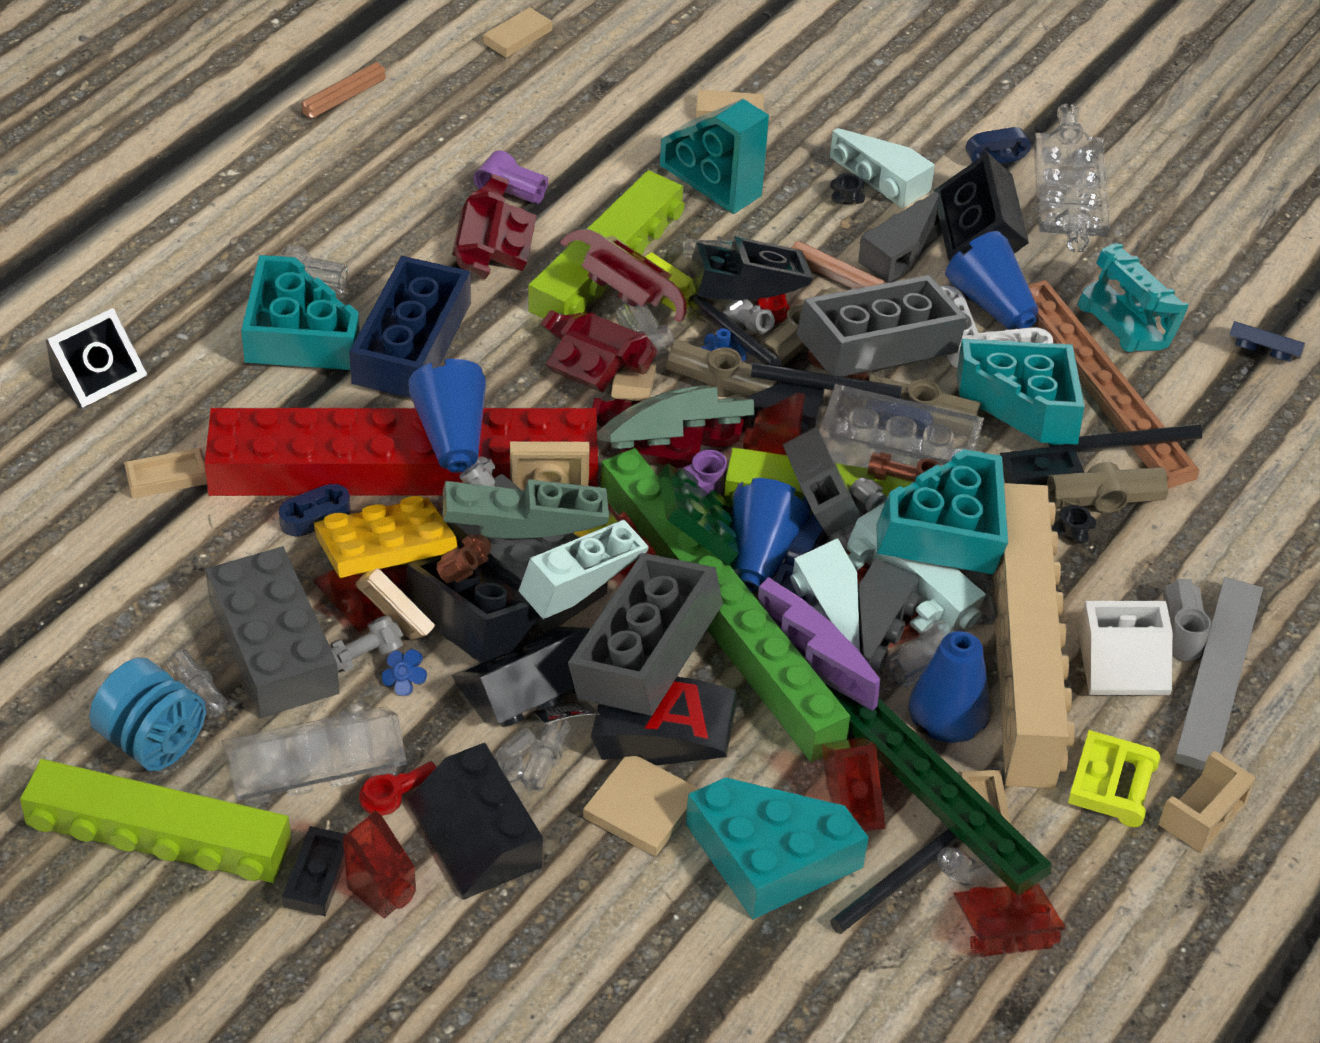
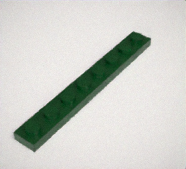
(948, 795)

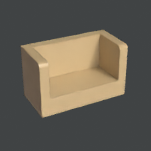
(1208, 803)

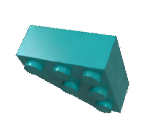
(721, 154)
(296, 318)
(1024, 386)
(949, 515)
(773, 841)

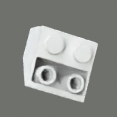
(1126, 647)

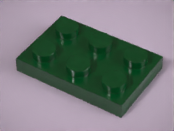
(698, 513)

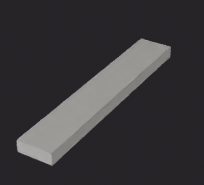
(1218, 673)

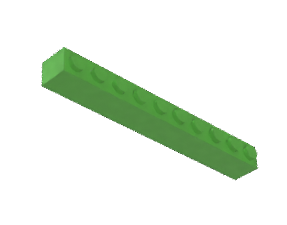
(742, 624)

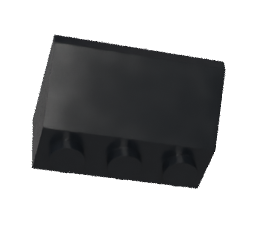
(980, 202)
(478, 614)
(523, 678)
(476, 822)

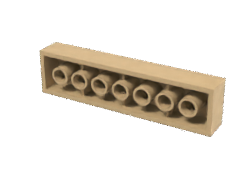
(1030, 644)

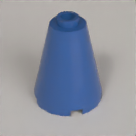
(994, 281)
(451, 410)
(765, 524)
(953, 690)

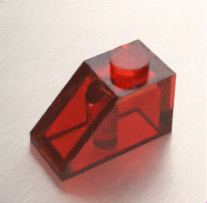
(776, 426)
(855, 780)
(378, 866)

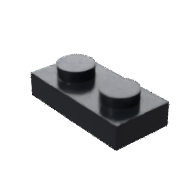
(1035, 465)
(315, 872)

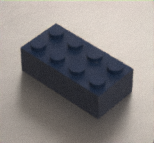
(410, 324)

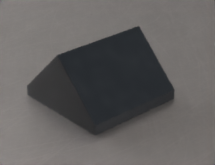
(94, 359)

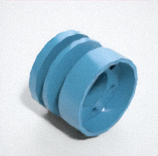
(147, 713)

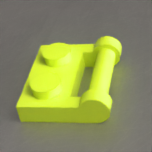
(1100, 773)

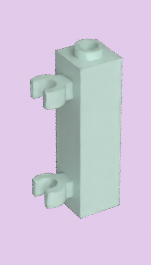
(943, 589)

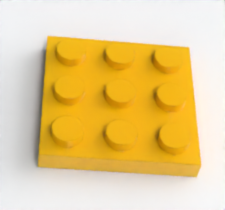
(384, 536)

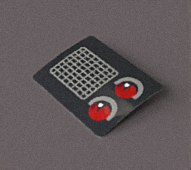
(565, 710)

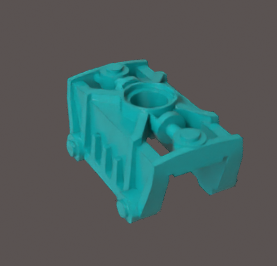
(1134, 313)

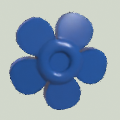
(404, 671)

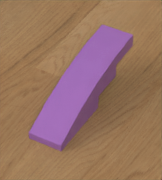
(822, 644)

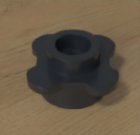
(847, 189)
(1074, 523)

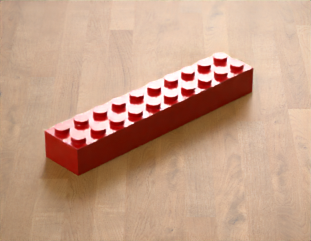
(365, 448)

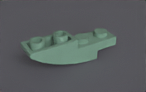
(669, 412)
(536, 512)

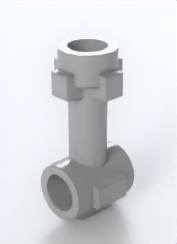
(749, 316)
(479, 473)
(867, 497)
(384, 635)

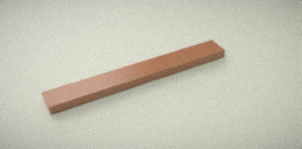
(1109, 386)

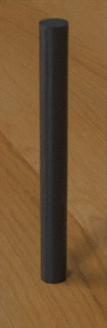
(738, 335)
(820, 380)
(1137, 438)
(892, 882)

